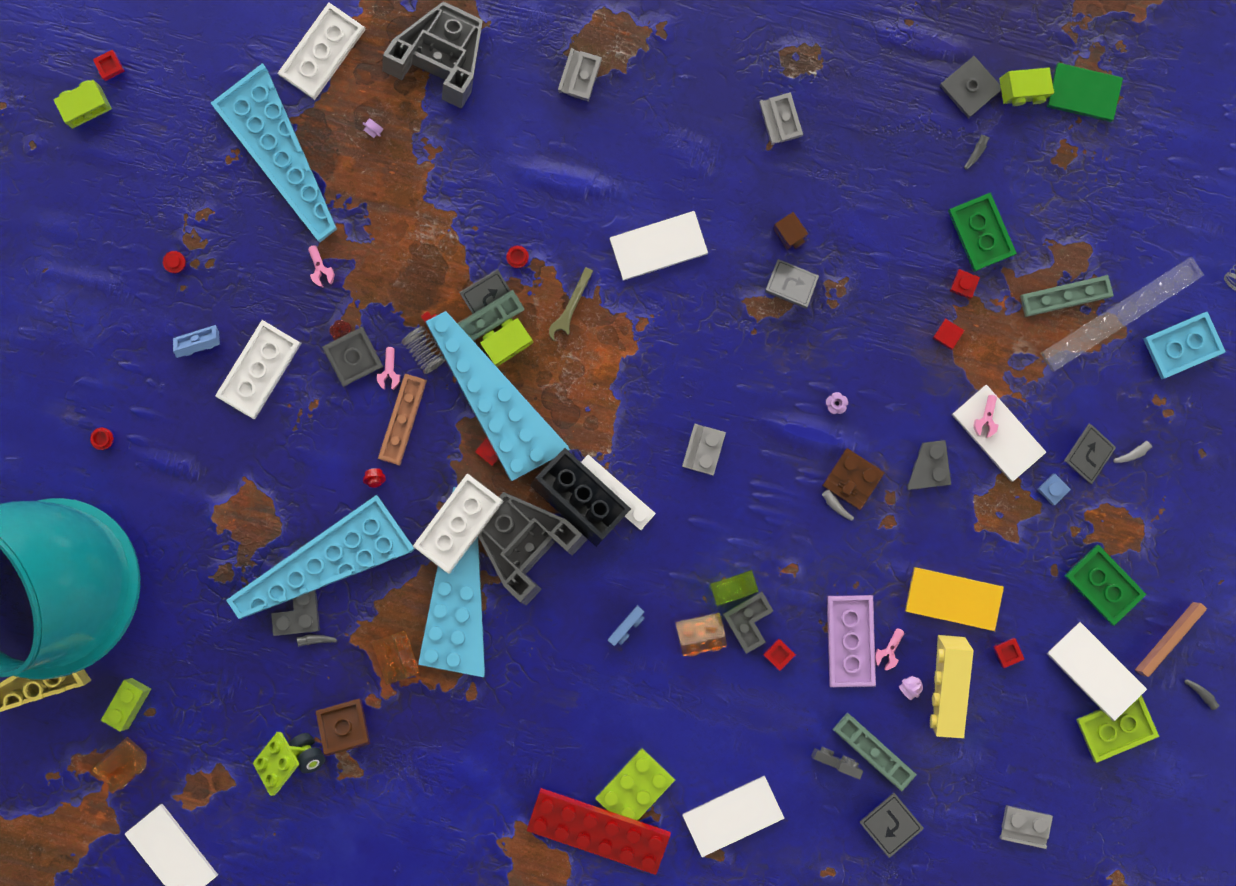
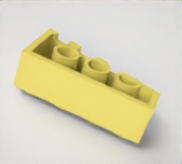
(951, 686)
(19, 691)

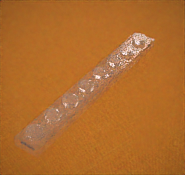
(1122, 314)

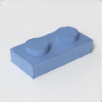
(196, 341)
(620, 633)

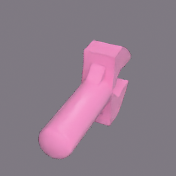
(319, 267)
(389, 370)
(987, 418)
(879, 654)

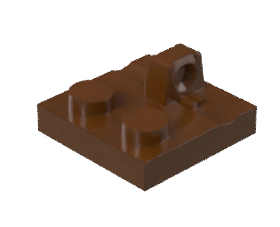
(853, 479)
(342, 727)

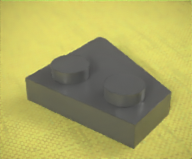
(931, 466)

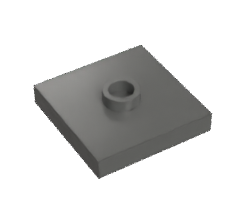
(971, 87)
(352, 356)

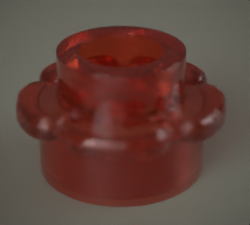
(340, 324)

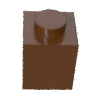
(791, 231)

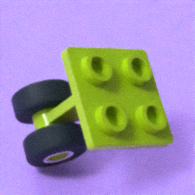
(281, 759)

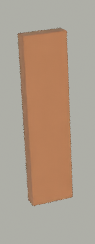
(402, 419)
(1171, 639)

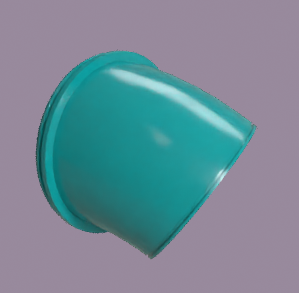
(77, 581)

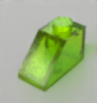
(733, 587)

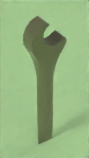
(564, 320)

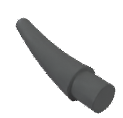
(978, 150)
(314, 639)
(1207, 697)

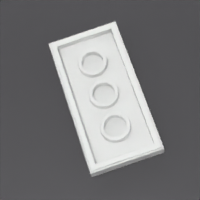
(321, 51)
(658, 245)
(258, 369)
(1011, 446)
(458, 523)
(1096, 671)
(733, 816)
(170, 850)

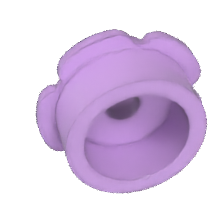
(372, 128)
(830, 402)

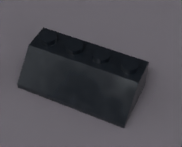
(580, 497)

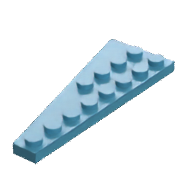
(264, 129)
(509, 421)
(347, 548)
(455, 618)

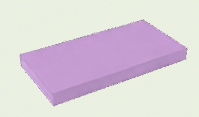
(851, 641)

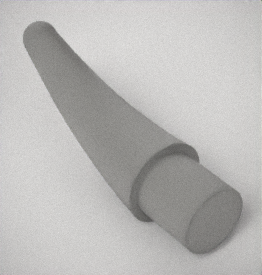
(1138, 452)
(835, 505)

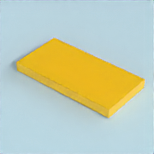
(954, 599)

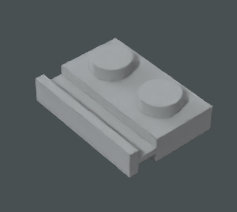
(579, 74)
(781, 118)
(704, 449)
(1026, 827)

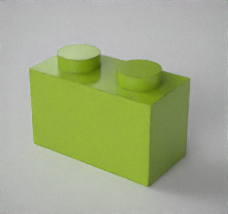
(1026, 86)
(82, 103)
(506, 342)
(125, 704)

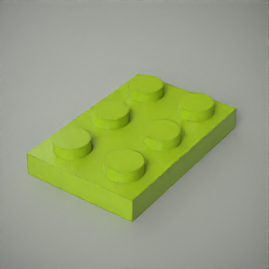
(1111, 737)
(635, 786)

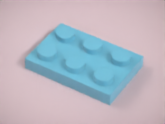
(1184, 345)

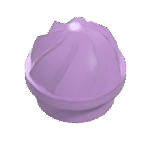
(911, 687)

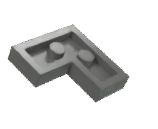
(743, 619)
(301, 620)
(845, 765)

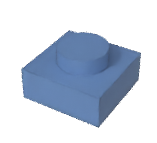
(1053, 489)

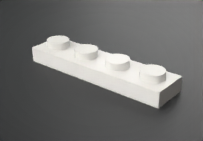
(640, 513)

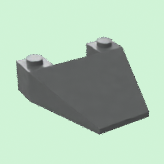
(441, 44)
(519, 538)

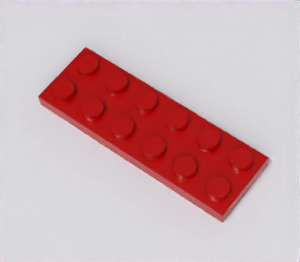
(598, 831)

